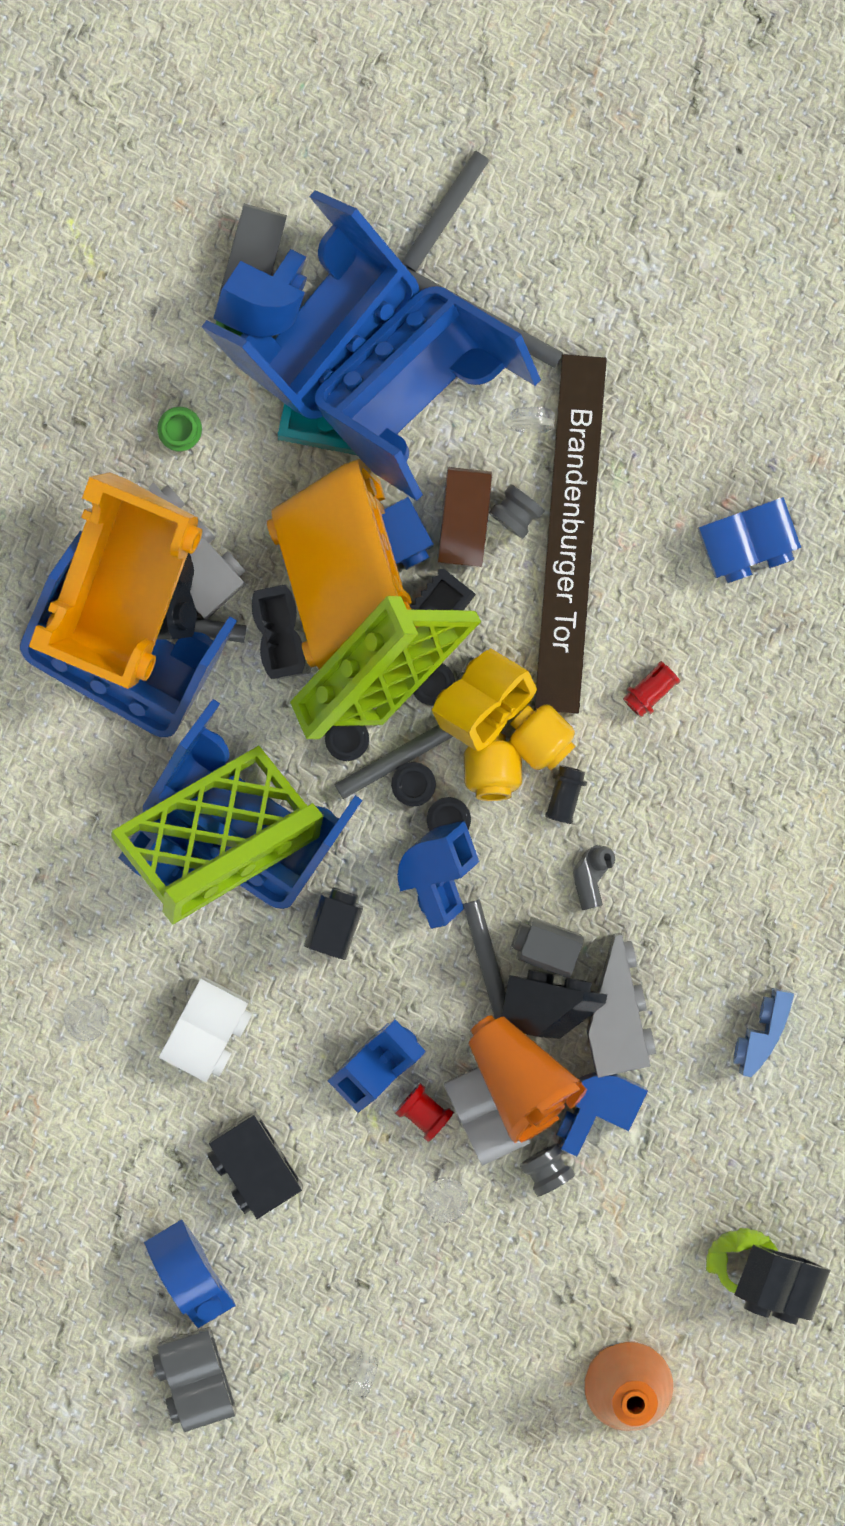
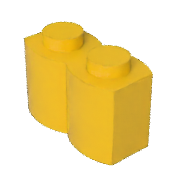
(484, 699)

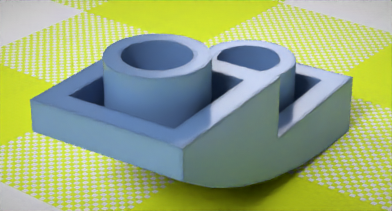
(758, 1045)

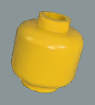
(542, 737)
(493, 770)

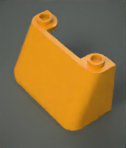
(336, 556)
(119, 581)

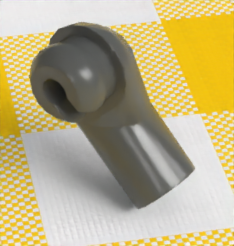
(589, 872)

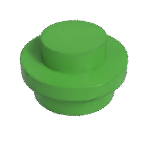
(179, 429)

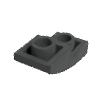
(256, 240)

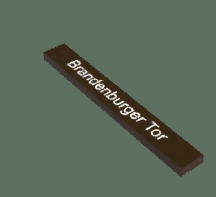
(570, 532)

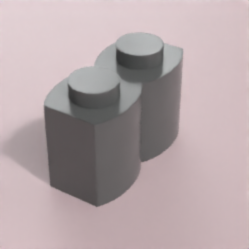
(547, 946)
(195, 1380)

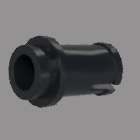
(565, 794)

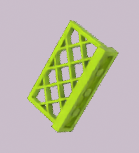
(380, 666)
(231, 867)

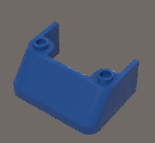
(350, 305)
(407, 367)
(151, 704)
(202, 754)

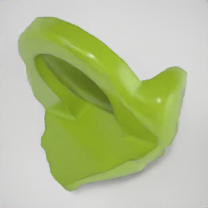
(733, 1242)

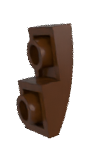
(464, 516)

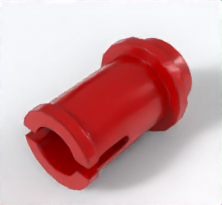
(651, 689)

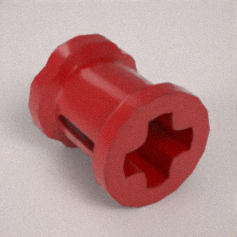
(424, 1112)

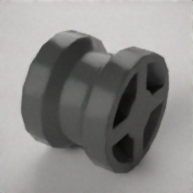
(516, 511)
(547, 1170)

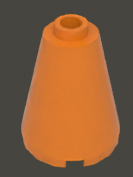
(522, 1078)
(627, 1372)

